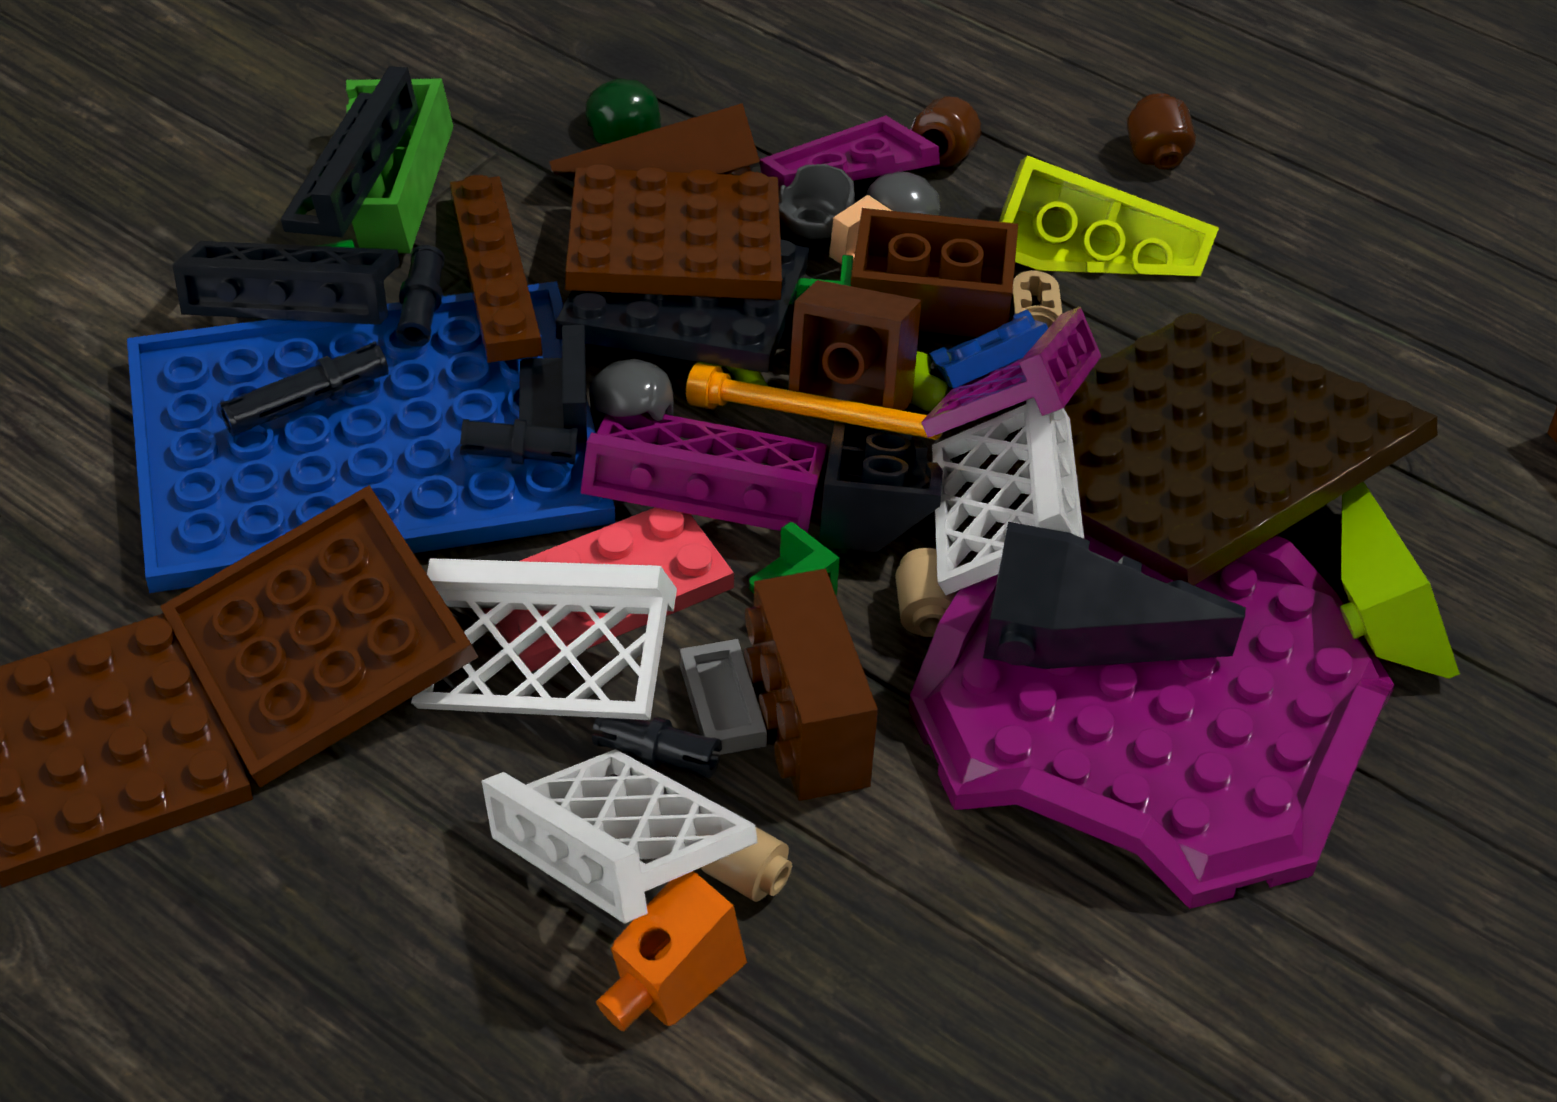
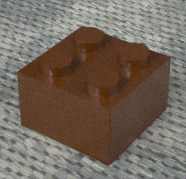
(855, 345)

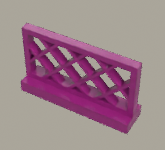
(1047, 372)
(688, 480)

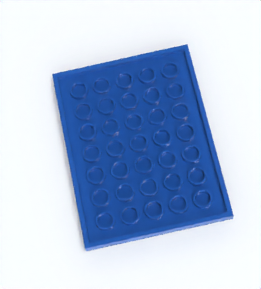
(225, 496)

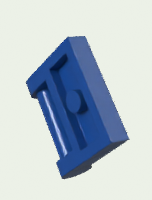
(988, 351)

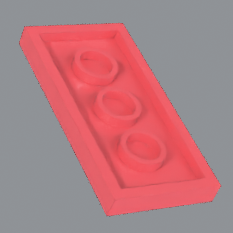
(646, 538)

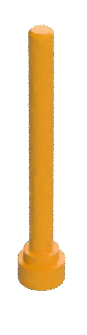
(711, 387)

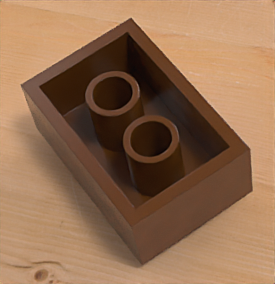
(949, 263)
(811, 685)

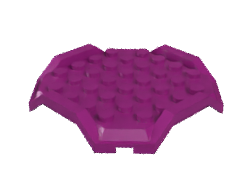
(1189, 763)

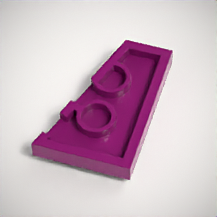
(860, 151)

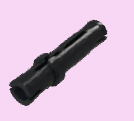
(325, 380)

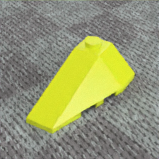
(1094, 228)

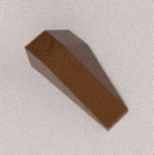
(708, 142)

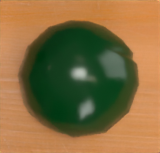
(622, 110)

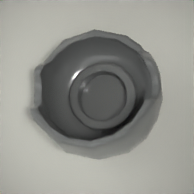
(905, 193)
(813, 201)
(631, 390)

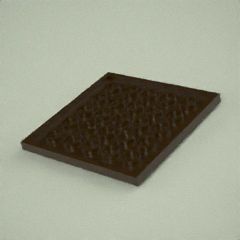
(1219, 443)

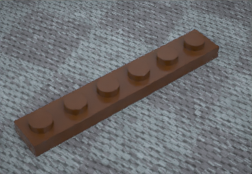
(495, 269)

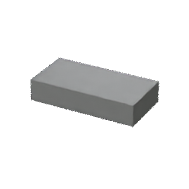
(723, 695)

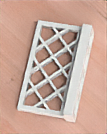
(1045, 476)
(560, 590)
(572, 820)

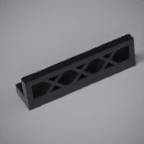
(354, 158)
(285, 282)

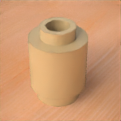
(919, 594)
(755, 869)

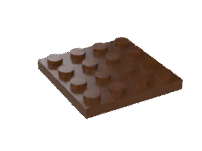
(674, 233)
(317, 635)
(107, 748)

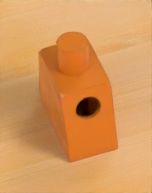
(674, 954)

